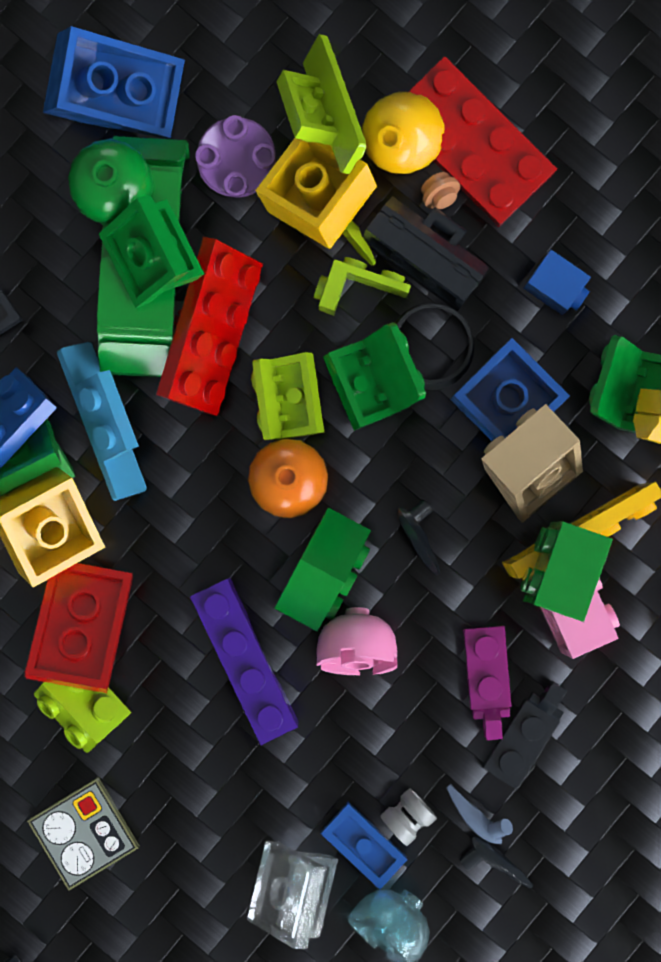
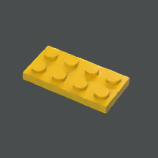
(603, 521)

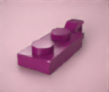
(488, 677)

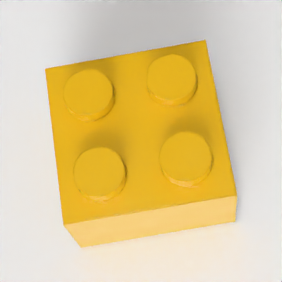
(313, 193)
(47, 526)

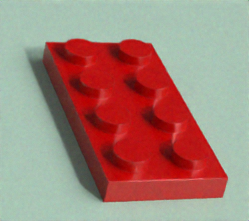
(481, 146)
(210, 328)

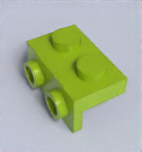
(287, 396)
(82, 713)

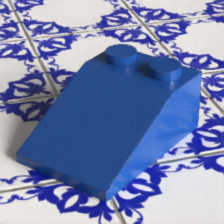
(113, 84)

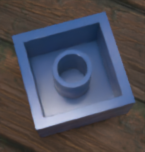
(507, 390)

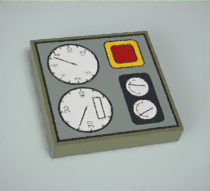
(83, 833)

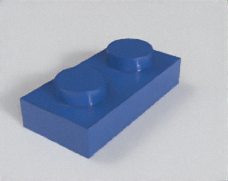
(364, 845)

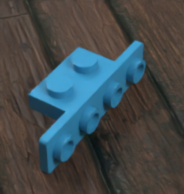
(103, 419)

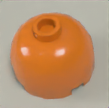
(288, 478)

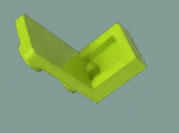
(331, 287)

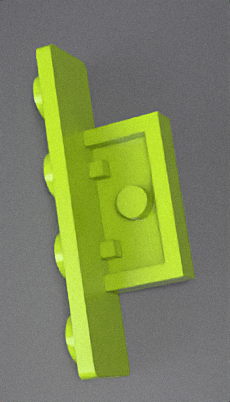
(321, 106)

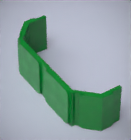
(130, 337)

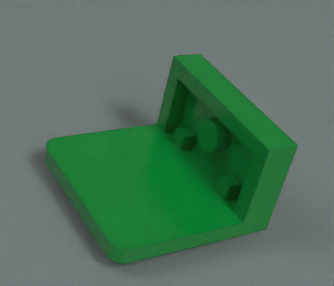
(375, 376)
(622, 376)

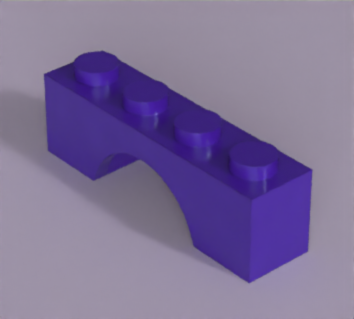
(244, 661)

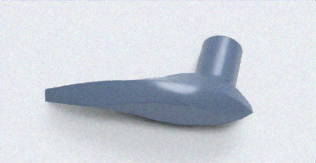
(478, 821)

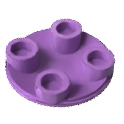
(235, 156)

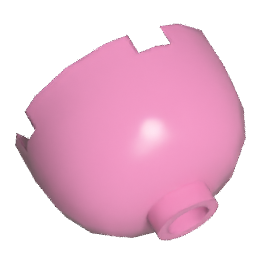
(356, 644)

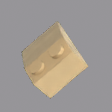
(533, 461)

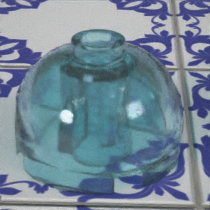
(392, 924)

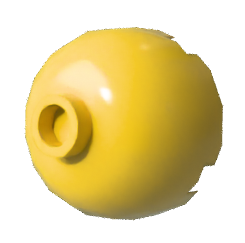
(403, 132)

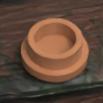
(440, 191)

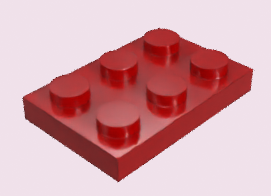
(79, 627)

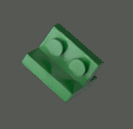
(150, 250)
(33, 459)

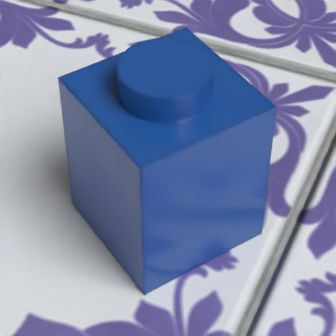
(558, 283)

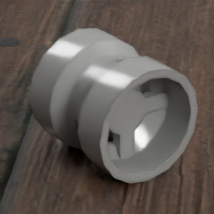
(401, 823)

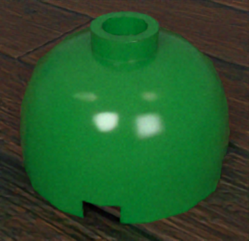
(108, 179)

